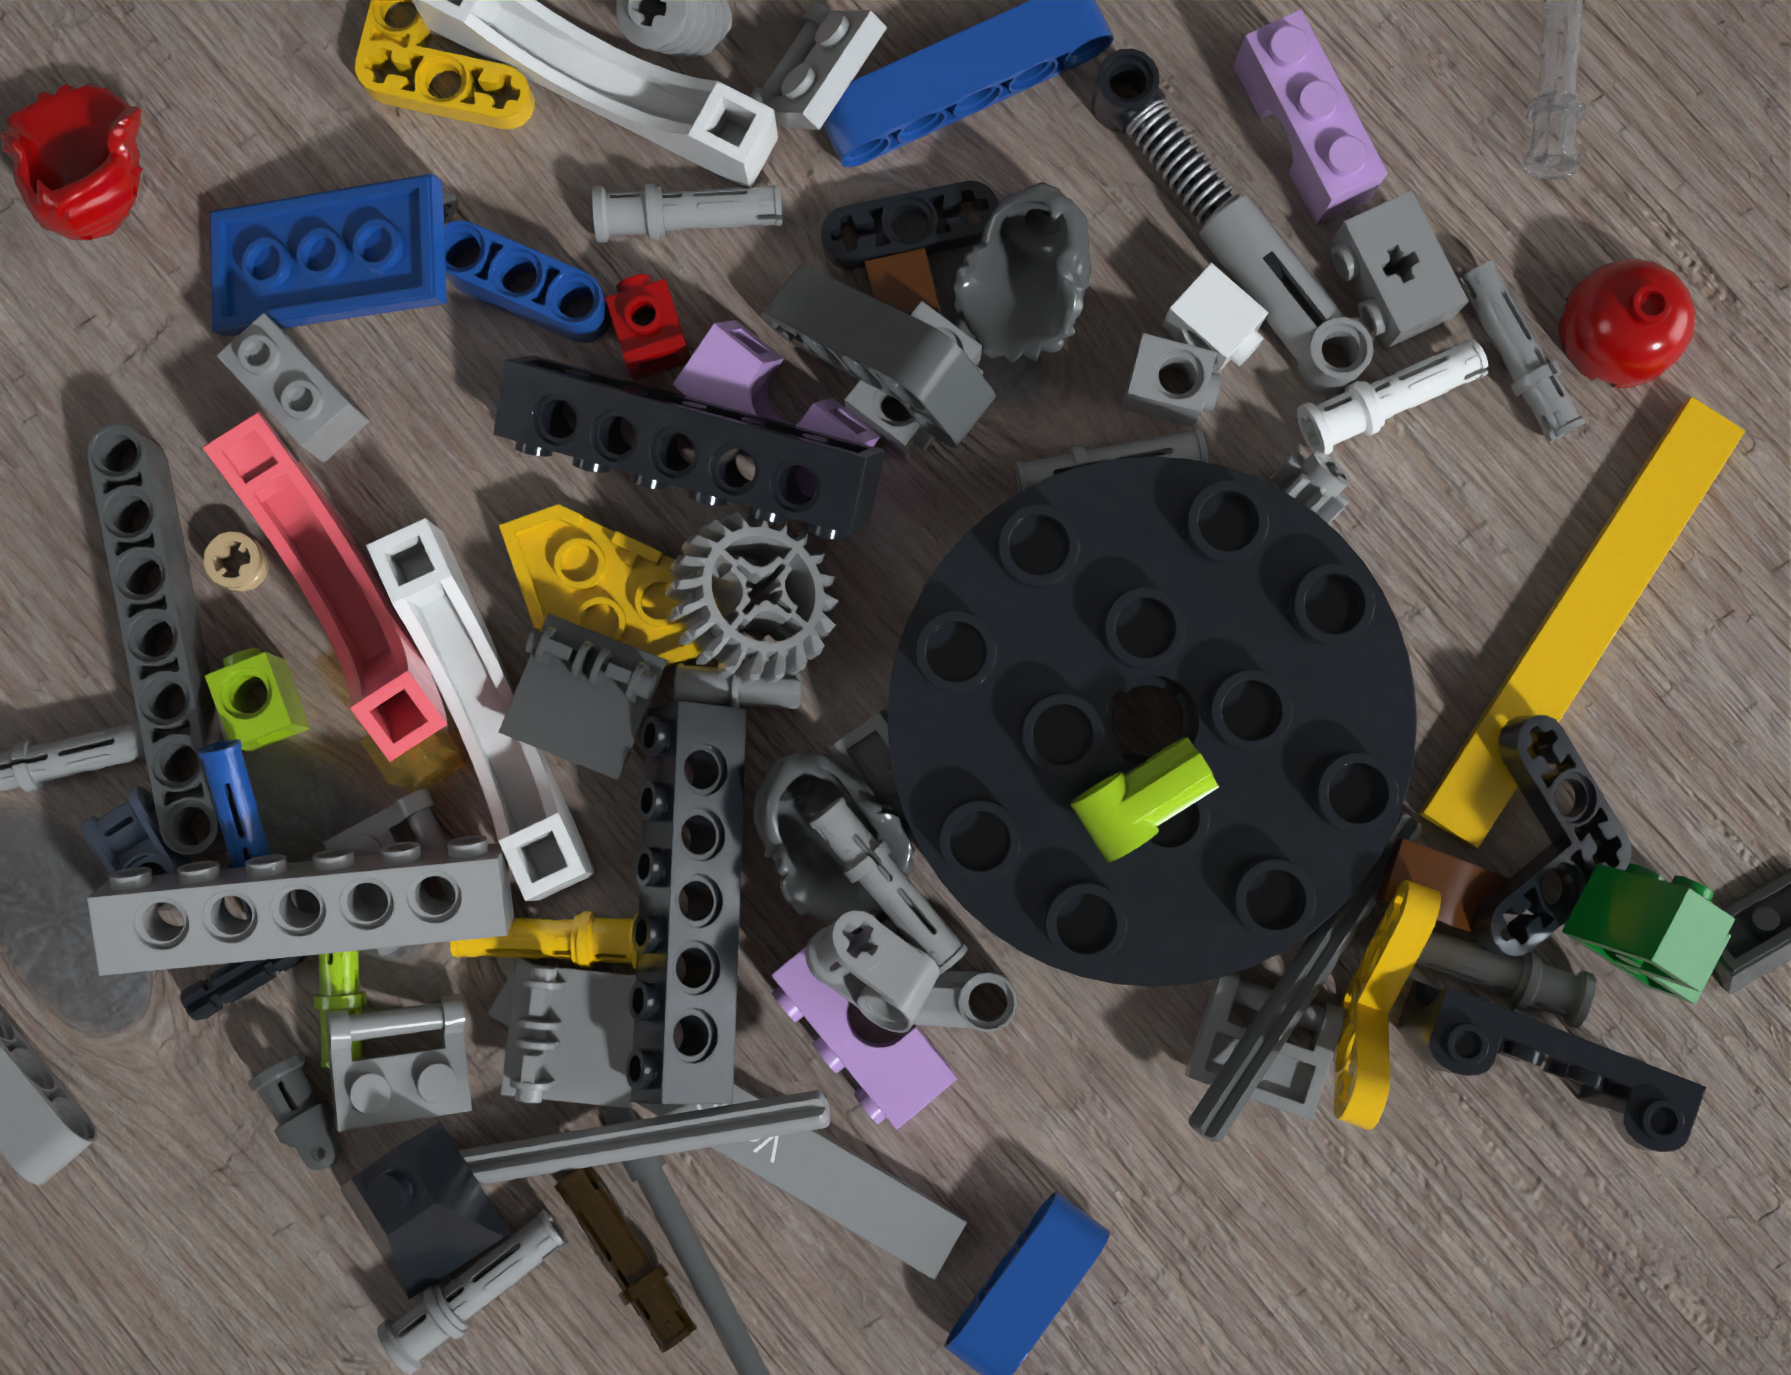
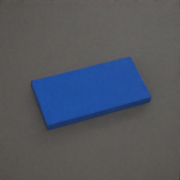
(329, 255)

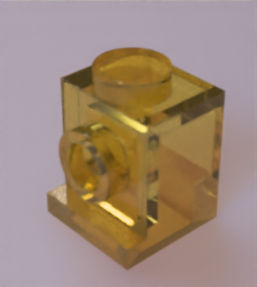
(420, 765)

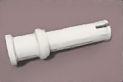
(1367, 406)

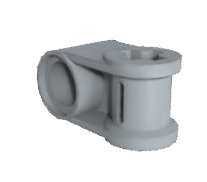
(875, 969)

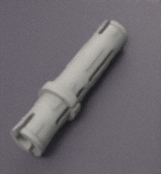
(1526, 361)
(1178, 445)
(34, 764)
(887, 884)

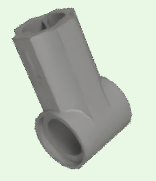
(950, 1003)

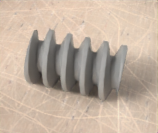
(675, 26)

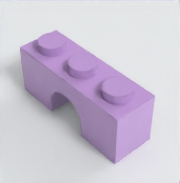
(1331, 151)
(735, 372)
(893, 1075)

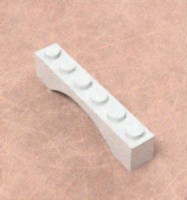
(677, 111)
(456, 645)

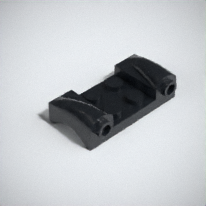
(1466, 1033)

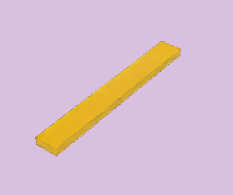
(1585, 614)

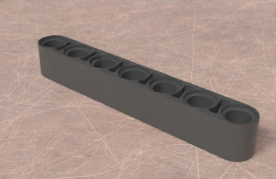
(145, 616)

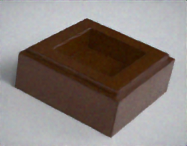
(902, 280)

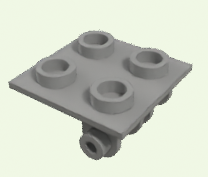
(569, 1036)

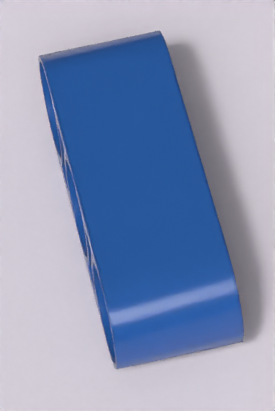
(544, 302)
(1027, 1288)

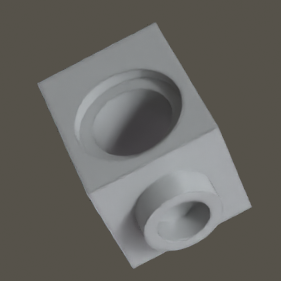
(1148, 397)

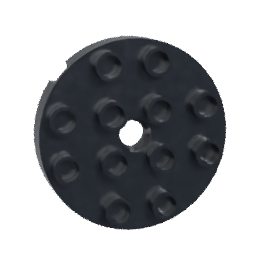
(1281, 684)

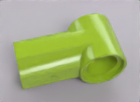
(1129, 807)

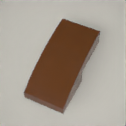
(1459, 882)

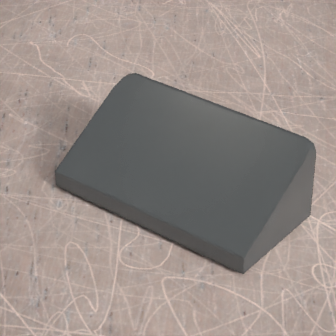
(1758, 935)

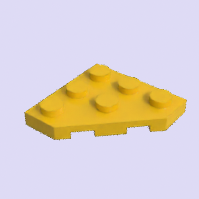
(596, 581)

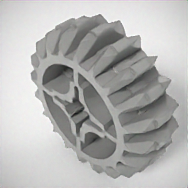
(794, 621)

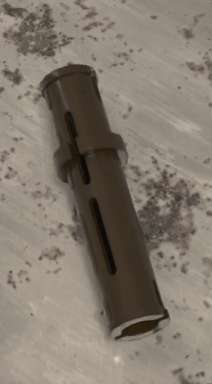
(632, 1267)

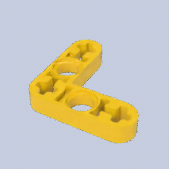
(408, 50)
(1363, 1044)

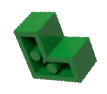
(1652, 928)

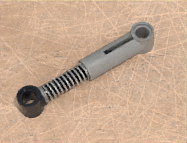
(1233, 227)

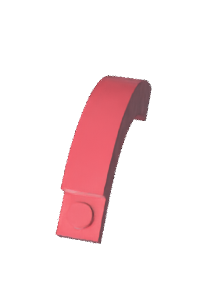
(380, 661)

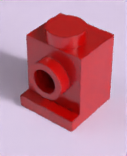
(649, 347)

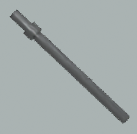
(691, 1253)

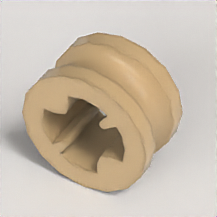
(222, 549)

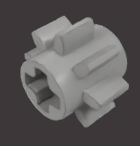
(1314, 483)

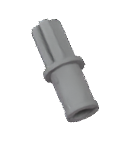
(703, 686)

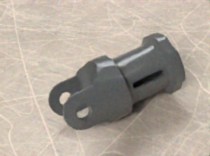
(301, 1127)

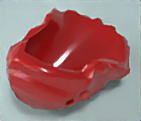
(76, 160)

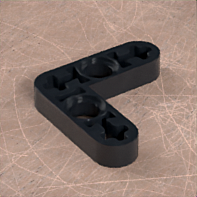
(1569, 851)

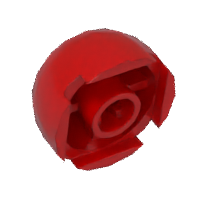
(1627, 322)

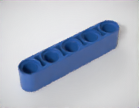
(964, 75)

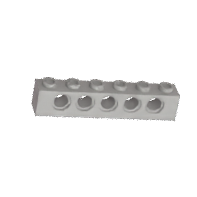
(135, 938)

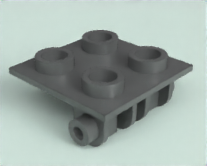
(582, 696)

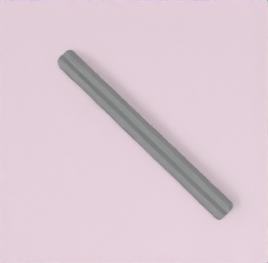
(649, 1137)

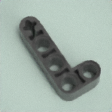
(882, 350)

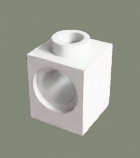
(1217, 317)

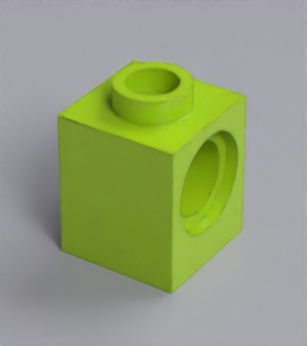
(276, 719)

